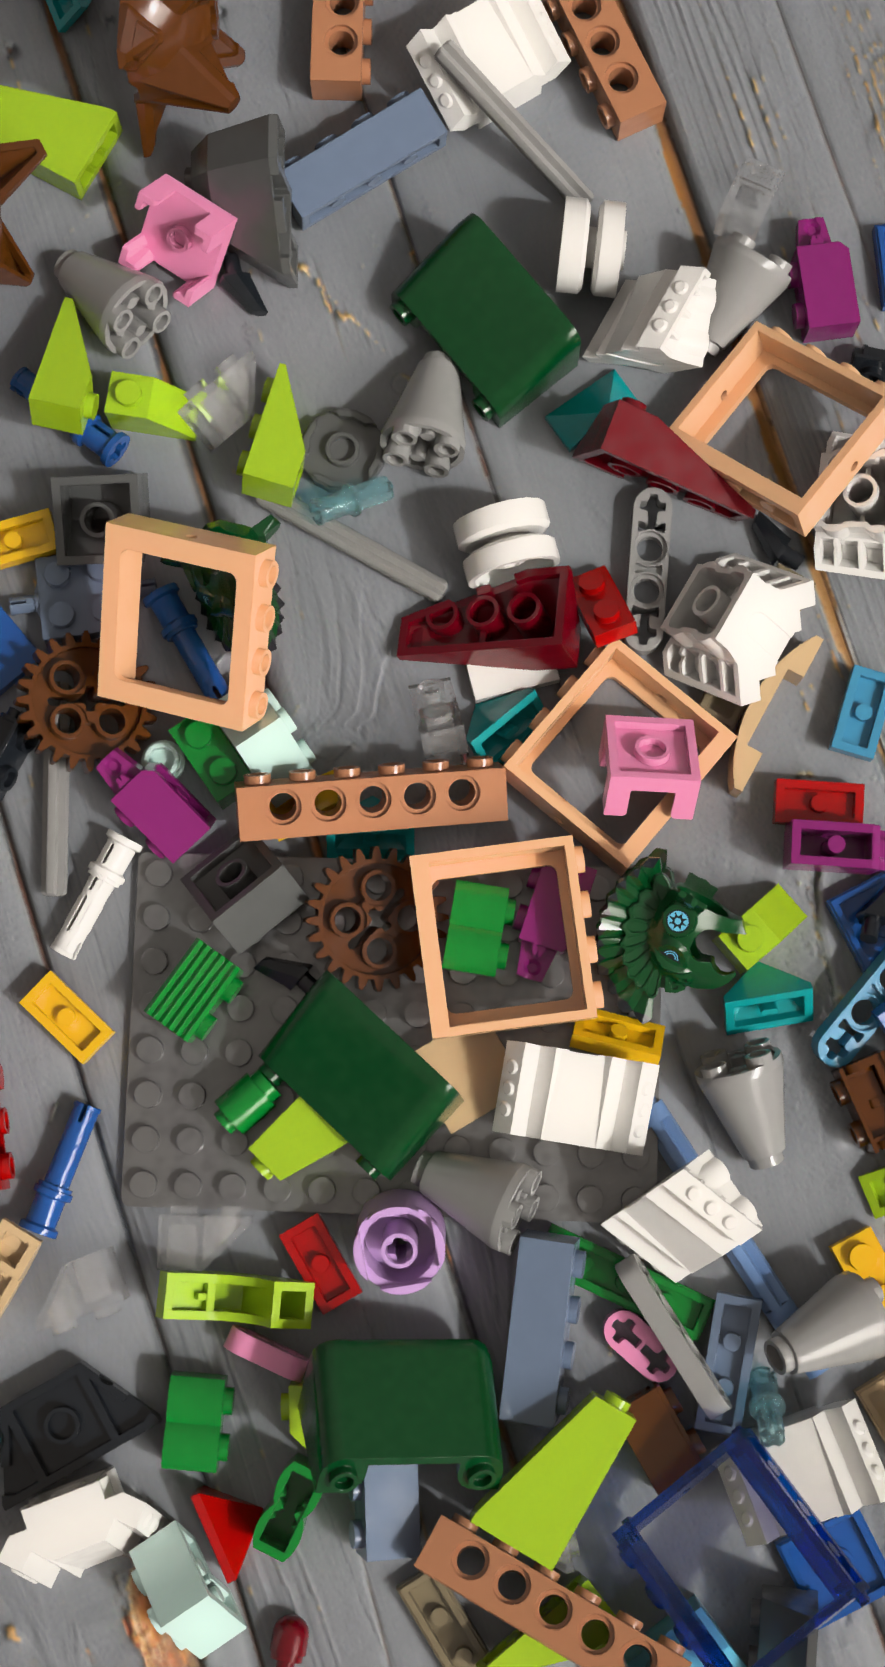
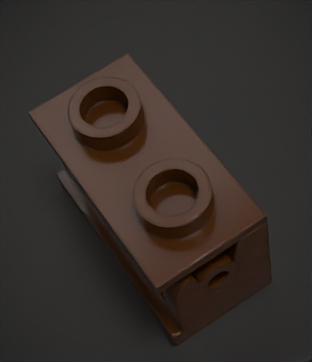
(862, 1090)
(659, 1437)

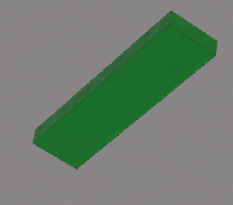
(602, 1279)

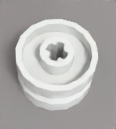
(591, 247)
(505, 541)

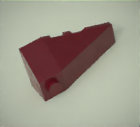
(640, 444)
(510, 626)

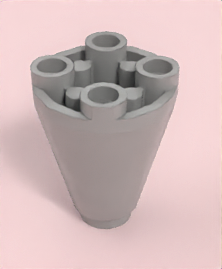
(744, 287)
(114, 300)
(427, 419)
(748, 1098)
(481, 1194)
(832, 1328)

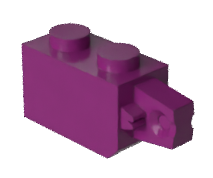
(822, 285)
(155, 804)
(833, 847)
(542, 922)

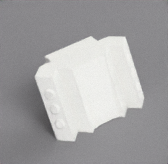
(505, 40)
(658, 322)
(853, 527)
(733, 625)
(575, 1097)
(686, 1219)
(826, 1460)
(78, 1528)

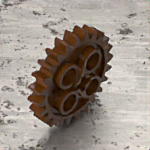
(88, 741)
(348, 889)

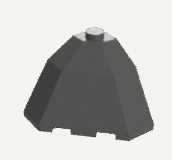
(246, 177)

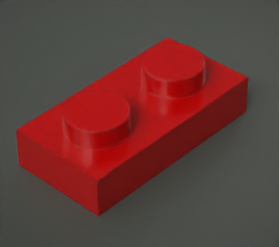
(603, 607)
(817, 801)
(321, 1262)

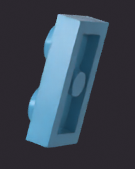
(860, 714)

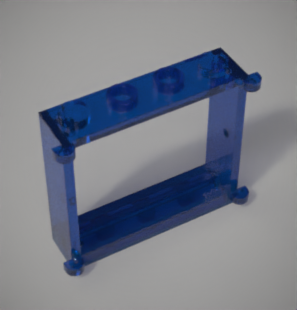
(793, 1516)

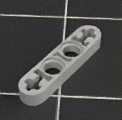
(649, 571)
(673, 1336)

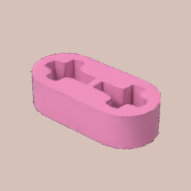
(266, 1353)
(632, 1353)

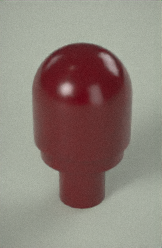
(289, 1640)

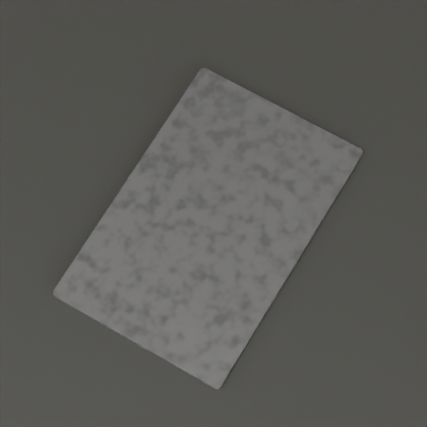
(186, 1157)

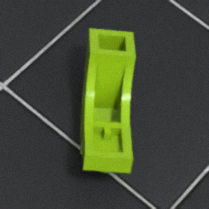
(235, 1298)

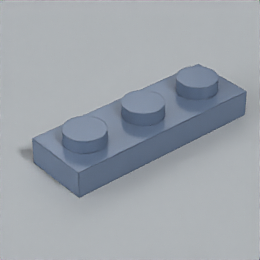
(731, 1356)

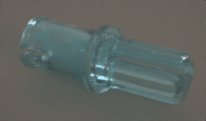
(351, 499)
(767, 1406)

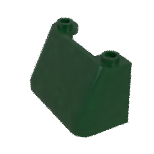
(489, 320)
(359, 1077)
(400, 1407)

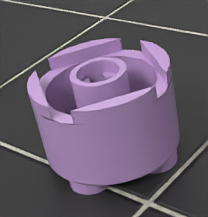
(377, 1252)

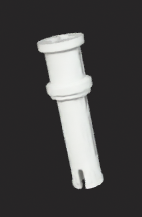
(104, 876)

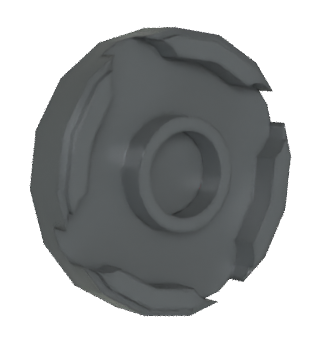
(342, 449)

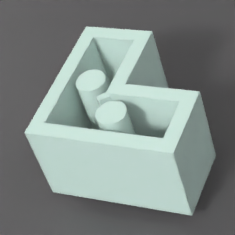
(270, 746)
(184, 1593)

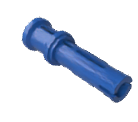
(96, 436)
(180, 628)
(54, 1190)

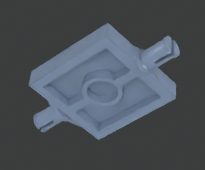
(68, 598)

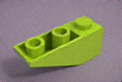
(278, 451)

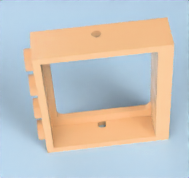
(754, 355)
(255, 576)
(655, 692)
(575, 906)

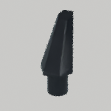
(241, 286)
(776, 542)
(872, 917)
(287, 972)

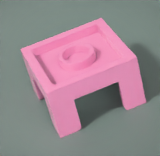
(181, 235)
(649, 757)

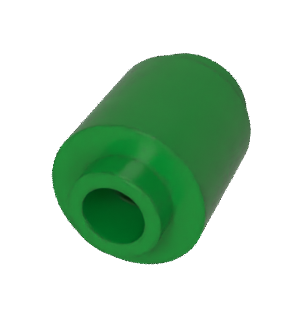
(246, 1102)

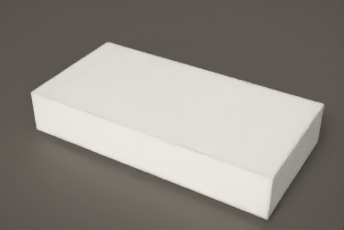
(496, 682)

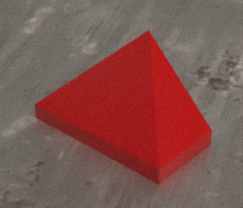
(228, 1526)

